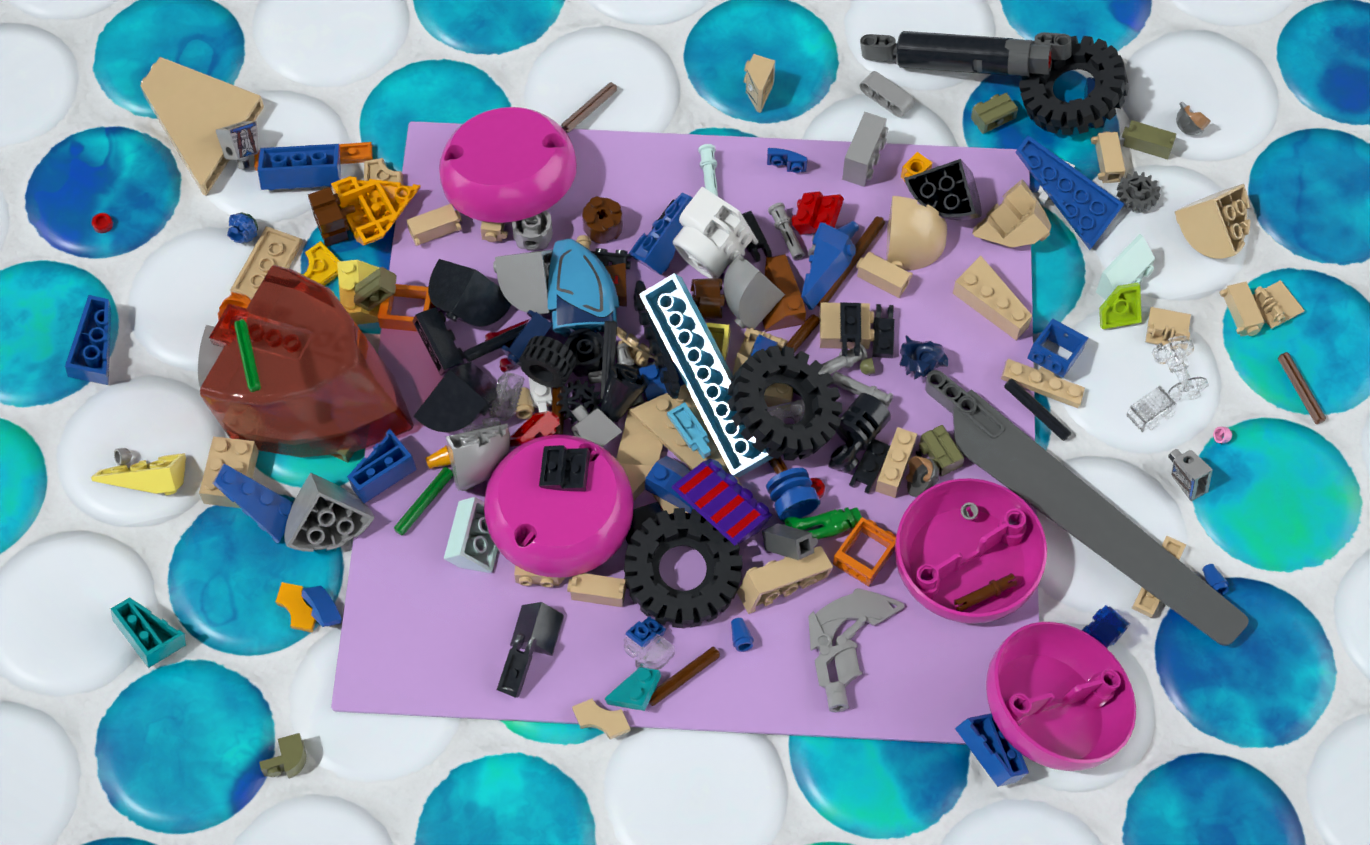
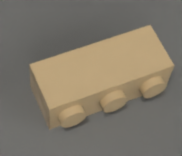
(896, 462)

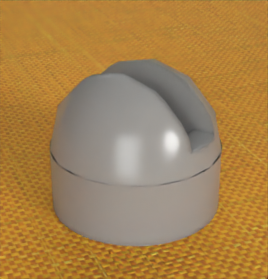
(122, 456)
(965, 514)

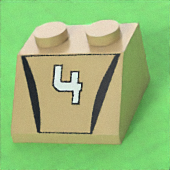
(759, 80)

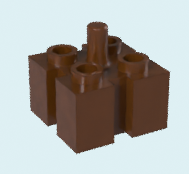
(330, 216)

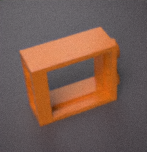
(397, 322)
(856, 568)

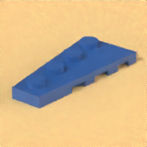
(256, 501)

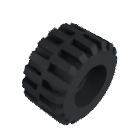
(547, 361)

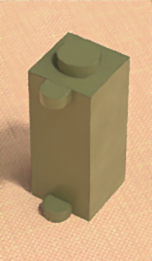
(1148, 139)

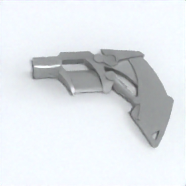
(859, 606)

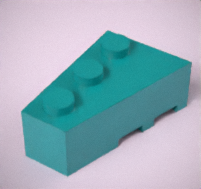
(146, 633)

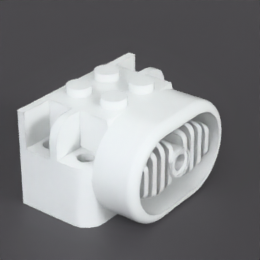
(712, 234)

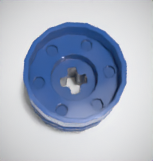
(793, 494)

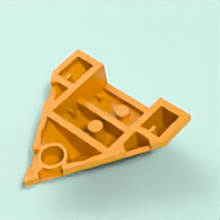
(376, 205)

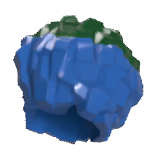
(243, 228)

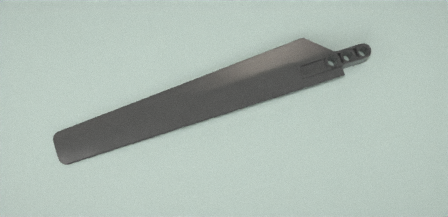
(1069, 502)

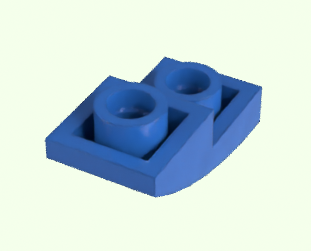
(794, 161)
(324, 609)
(644, 632)

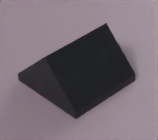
(541, 623)

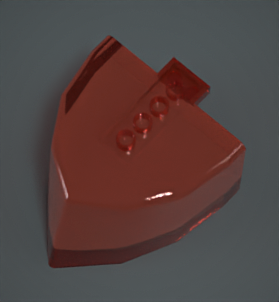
(315, 372)

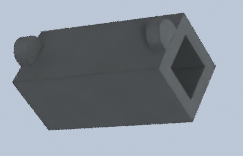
(788, 541)

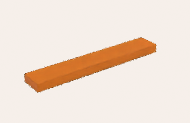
(348, 153)

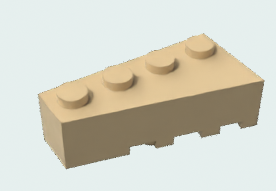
(992, 298)
(782, 577)

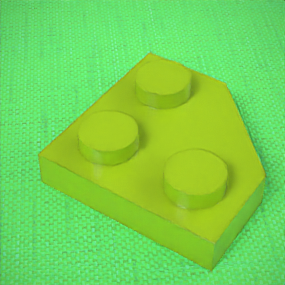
(1121, 307)

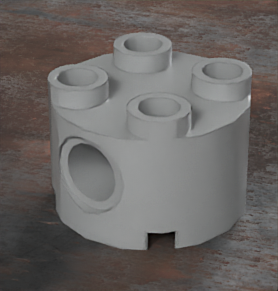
(533, 232)

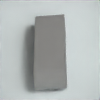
(887, 94)

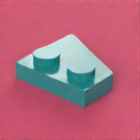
(635, 690)

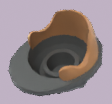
(1191, 122)
(922, 475)

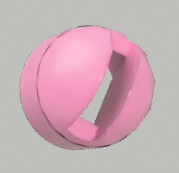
(1219, 432)

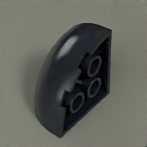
(948, 190)
(466, 294)
(457, 399)

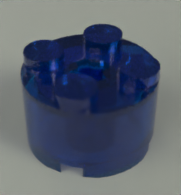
(1107, 626)

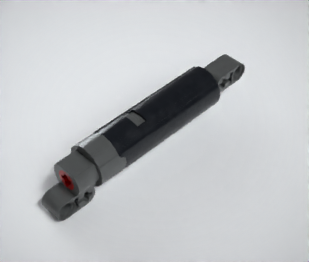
(968, 52)

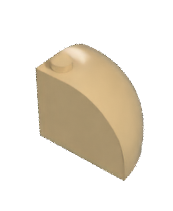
(1217, 222)
(914, 234)

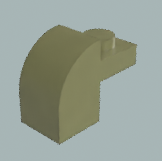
(291, 759)

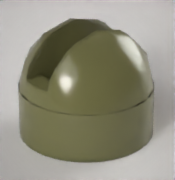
(867, 366)

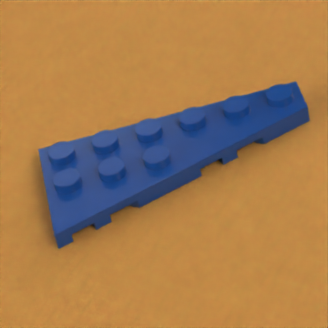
(1078, 198)

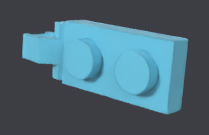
(690, 429)

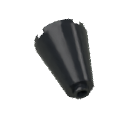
(622, 390)

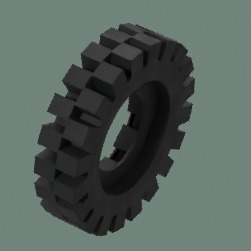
(1108, 93)
(781, 366)
(655, 595)

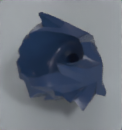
(922, 357)

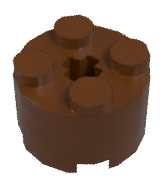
(602, 219)
(708, 297)

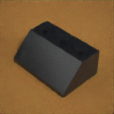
(438, 340)

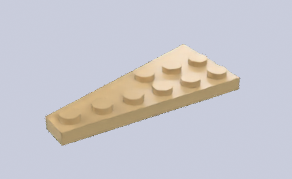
(654, 418)

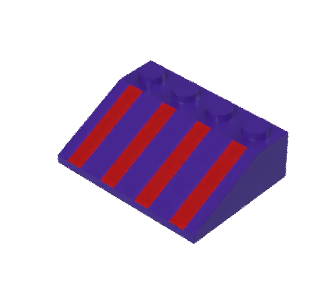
(723, 501)

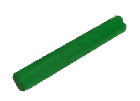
(247, 355)
(423, 501)

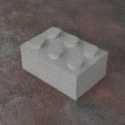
(865, 149)

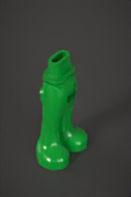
(834, 522)

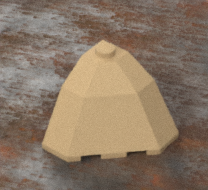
(1016, 220)

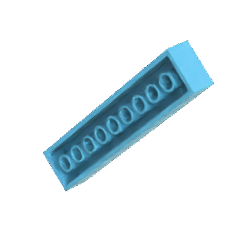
(701, 370)

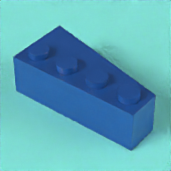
(91, 345)

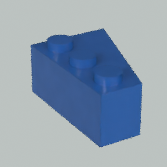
(382, 468)
(992, 750)

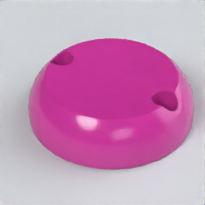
(507, 165)
(565, 528)
(967, 554)
(1060, 697)

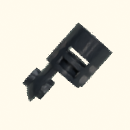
(858, 429)

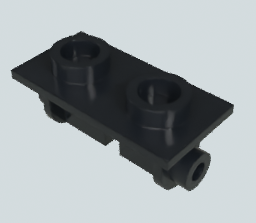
(618, 257)

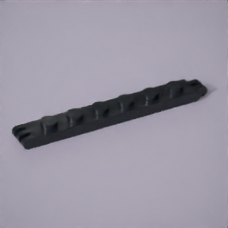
(663, 359)

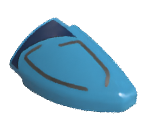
(579, 289)

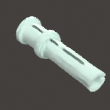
(708, 165)

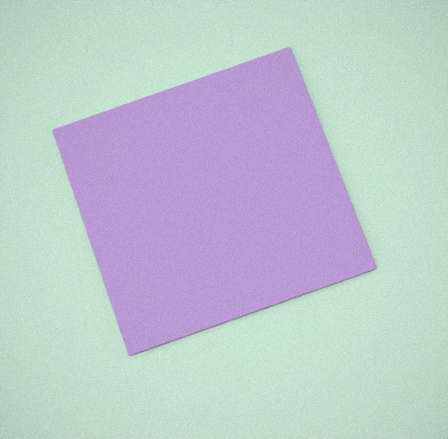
(438, 634)

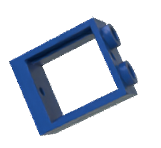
(1055, 332)

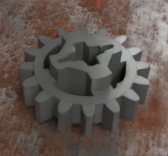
(1138, 191)

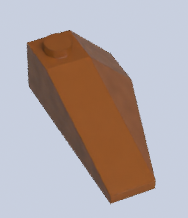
(790, 309)

